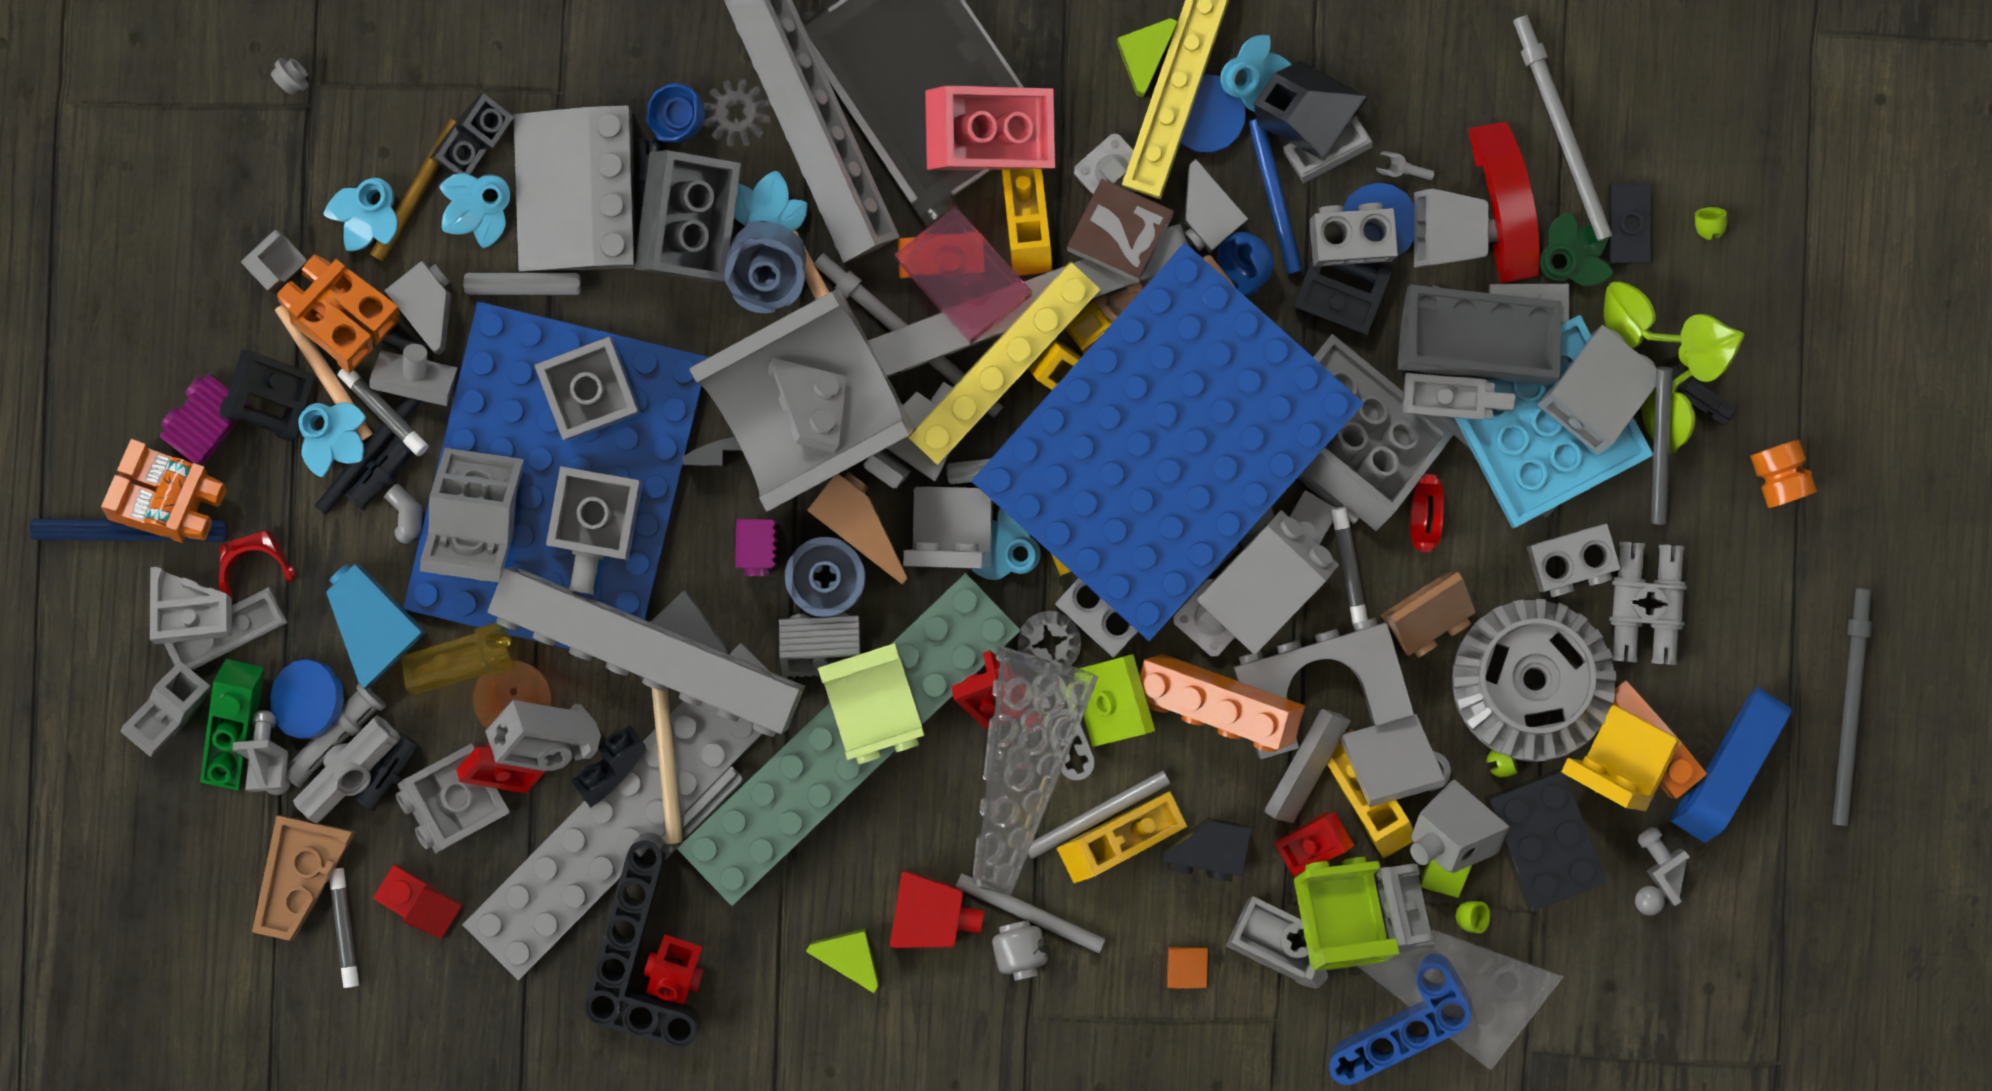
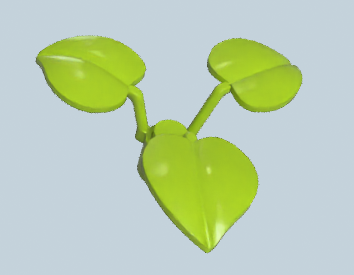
(1705, 349)

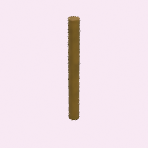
(412, 196)

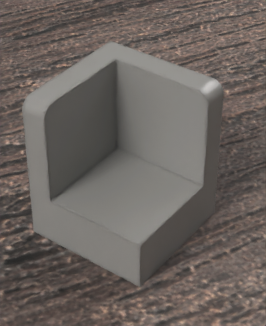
(274, 261)

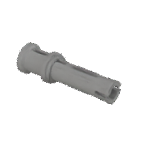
(352, 717)

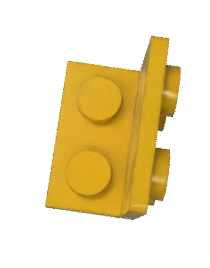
(1625, 760)

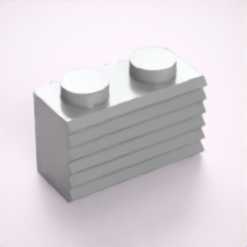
(816, 642)

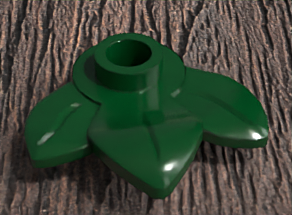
(1579, 250)

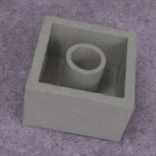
(587, 389)

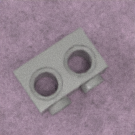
(1354, 246)
(1571, 551)
(1093, 620)

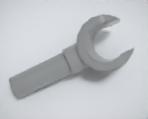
(1400, 166)

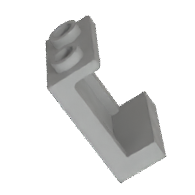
(1601, 390)

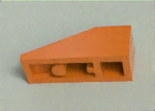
(1683, 768)

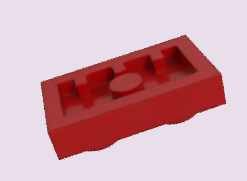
(976, 692)

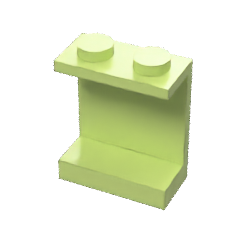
(872, 703)

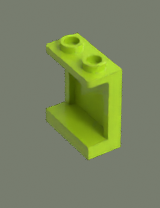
(1343, 915)

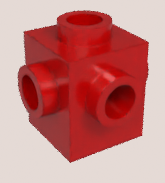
(674, 970)

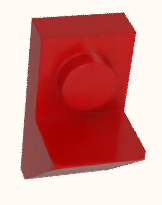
(482, 770)
(1314, 842)
(417, 902)

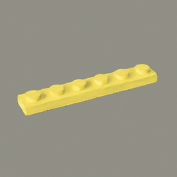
(1174, 96)
(1003, 363)

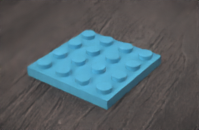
(1533, 457)

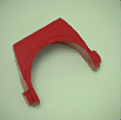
(1420, 511)
(234, 549)

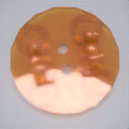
(494, 695)

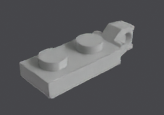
(1453, 397)

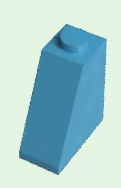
(370, 622)

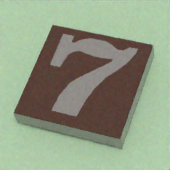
(1120, 230)

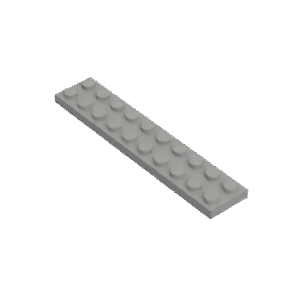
(591, 845)

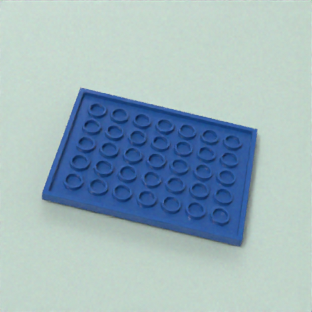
(506, 413)
(1167, 441)

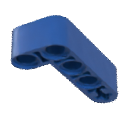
(1715, 799)
(1396, 1027)

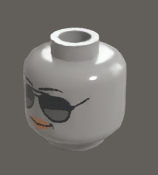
(1019, 950)

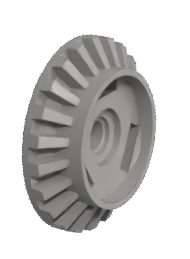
(1498, 710)

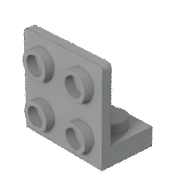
(951, 528)

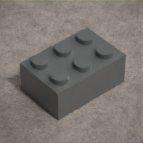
(687, 216)

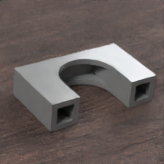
(1365, 651)

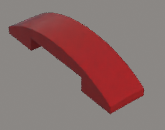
(1511, 201)

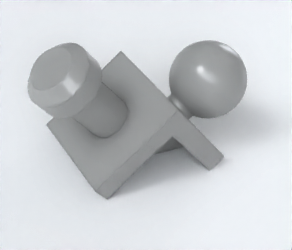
(266, 759)
(1666, 874)

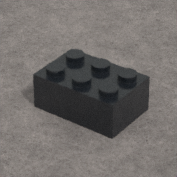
(1546, 840)

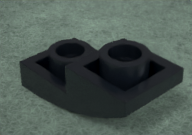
(471, 136)
(620, 756)

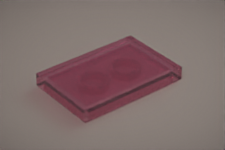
(963, 275)

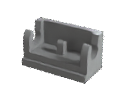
(1404, 907)

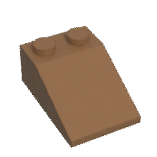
(855, 519)
(1430, 613)

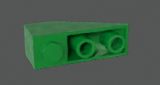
(232, 704)

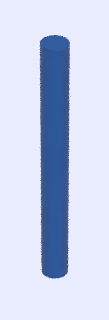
(1275, 198)

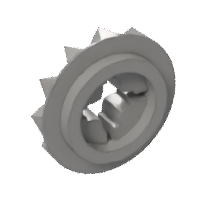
(1058, 625)

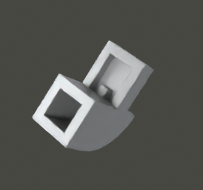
(167, 709)

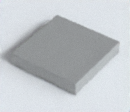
(1392, 760)

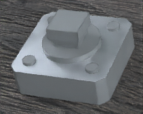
(1105, 162)
(1202, 625)

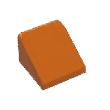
(1187, 967)

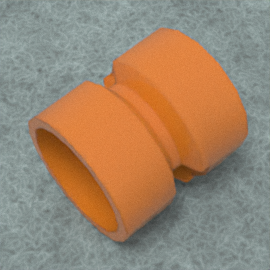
(1783, 473)

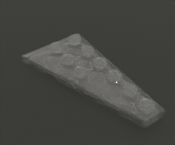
(1026, 748)
(1501, 990)

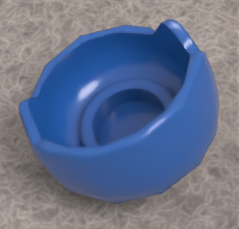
(675, 113)
(1245, 261)

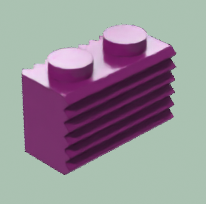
(197, 426)
(756, 546)

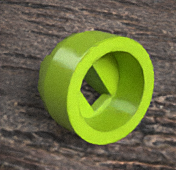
(1711, 222)
(1505, 765)
(1473, 916)

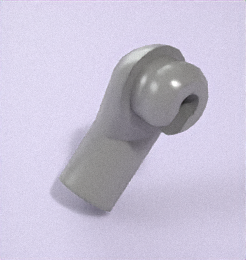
(410, 514)

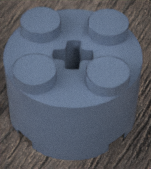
(771, 246)
(809, 560)

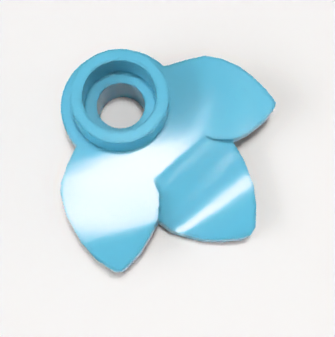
(1256, 70)
(769, 203)
(469, 209)
(362, 218)
(335, 440)
(1005, 538)

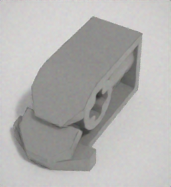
(542, 736)
(1263, 936)

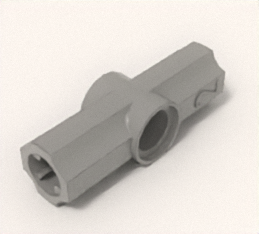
(346, 769)

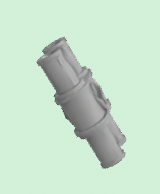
(1629, 616)

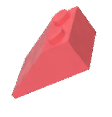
(989, 128)

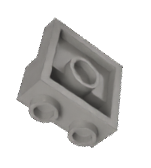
(446, 806)

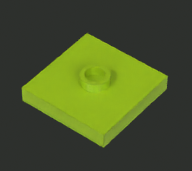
(1117, 702)

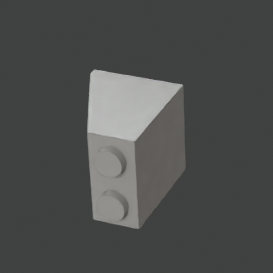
(1268, 582)

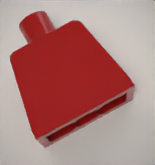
(930, 913)

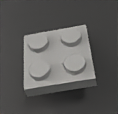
(471, 515)

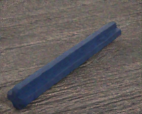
(108, 531)

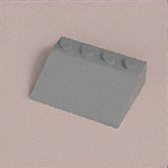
(575, 189)
(1379, 450)

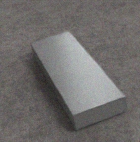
(250, 620)
(1307, 766)

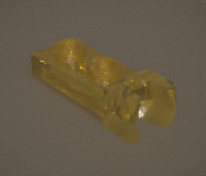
(458, 660)

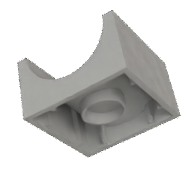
(819, 337)

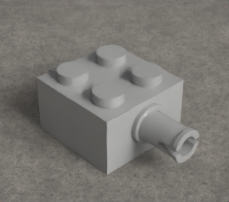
(594, 519)

